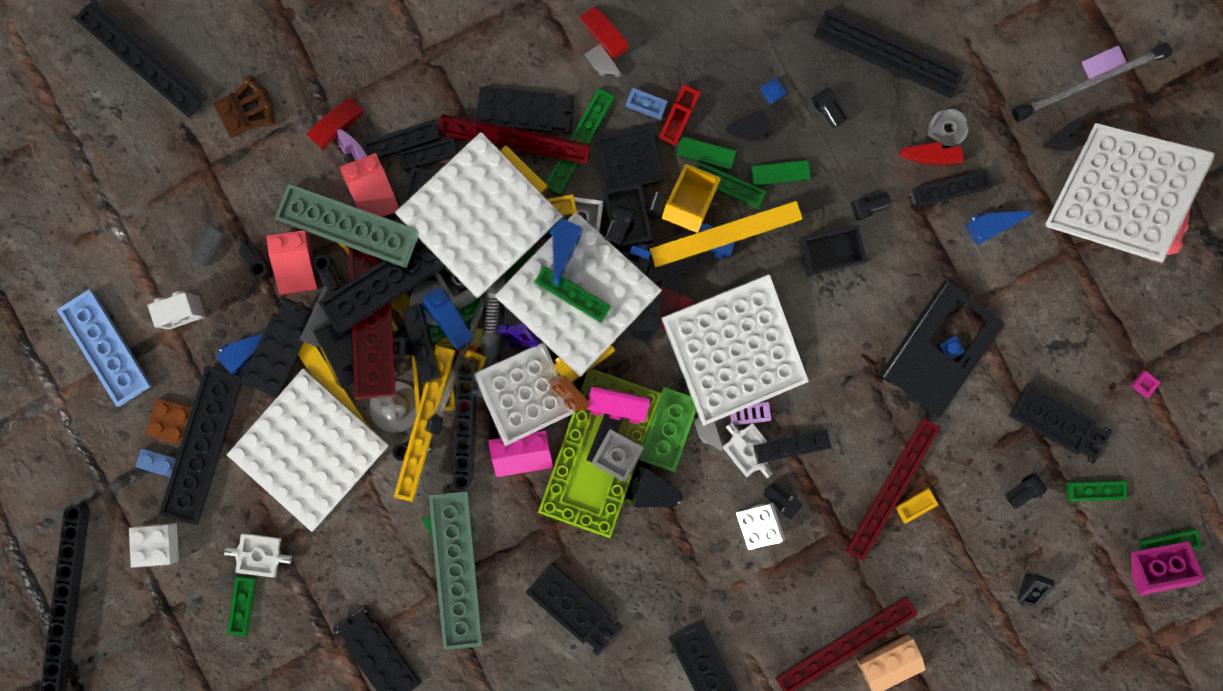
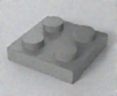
(617, 455)

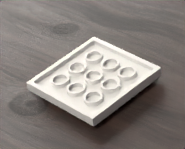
(520, 393)

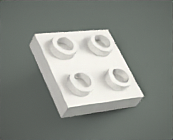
(760, 526)

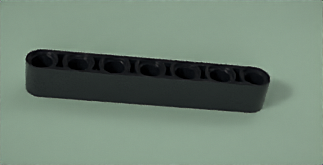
(461, 431)

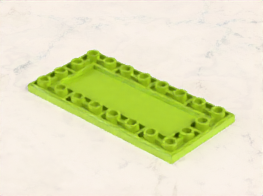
(579, 490)

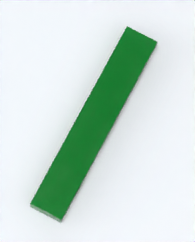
(583, 133)

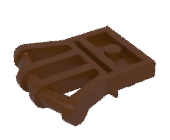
(233, 113)

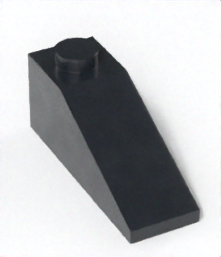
(402, 348)

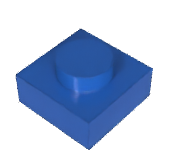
(772, 91)
(640, 250)
(951, 347)

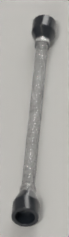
(1157, 53)
(435, 423)

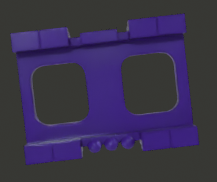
(516, 331)

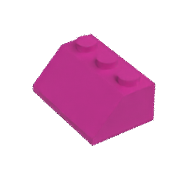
(618, 404)
(521, 456)
(1165, 568)

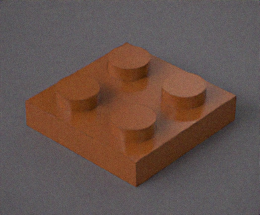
(572, 397)
(168, 421)

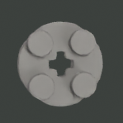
(945, 117)

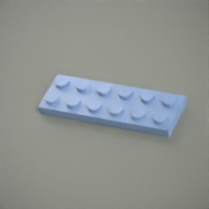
(104, 348)

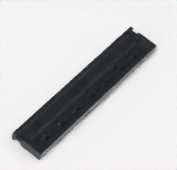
(888, 54)
(141, 58)

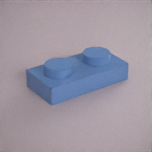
(646, 104)
(155, 462)

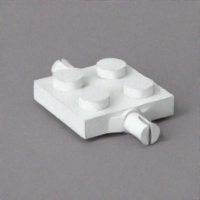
(741, 449)
(258, 555)

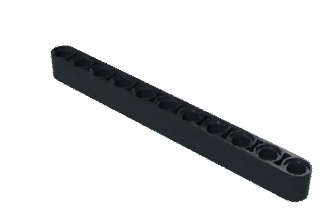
(61, 598)

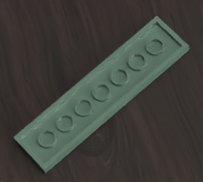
(347, 225)
(455, 570)

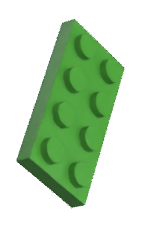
(668, 430)

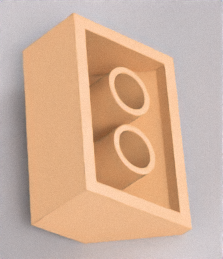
(891, 663)

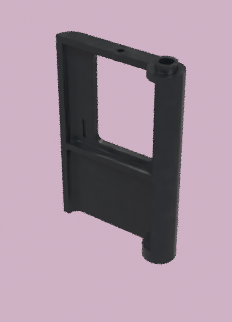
(925, 370)

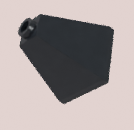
(650, 490)

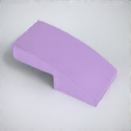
(1103, 62)
(349, 145)

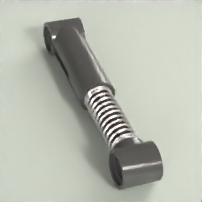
(490, 338)

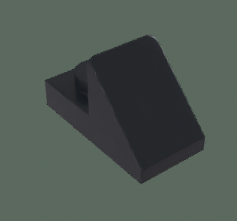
(1063, 139)
(1034, 589)

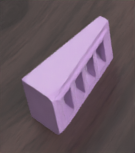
(766, 409)

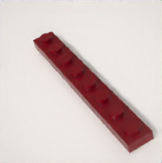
(516, 139)
(892, 489)
(846, 645)

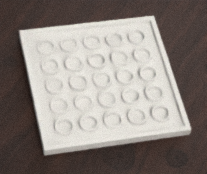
(1130, 191)
(479, 215)
(598, 270)
(735, 349)
(308, 450)

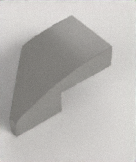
(601, 61)
(708, 433)

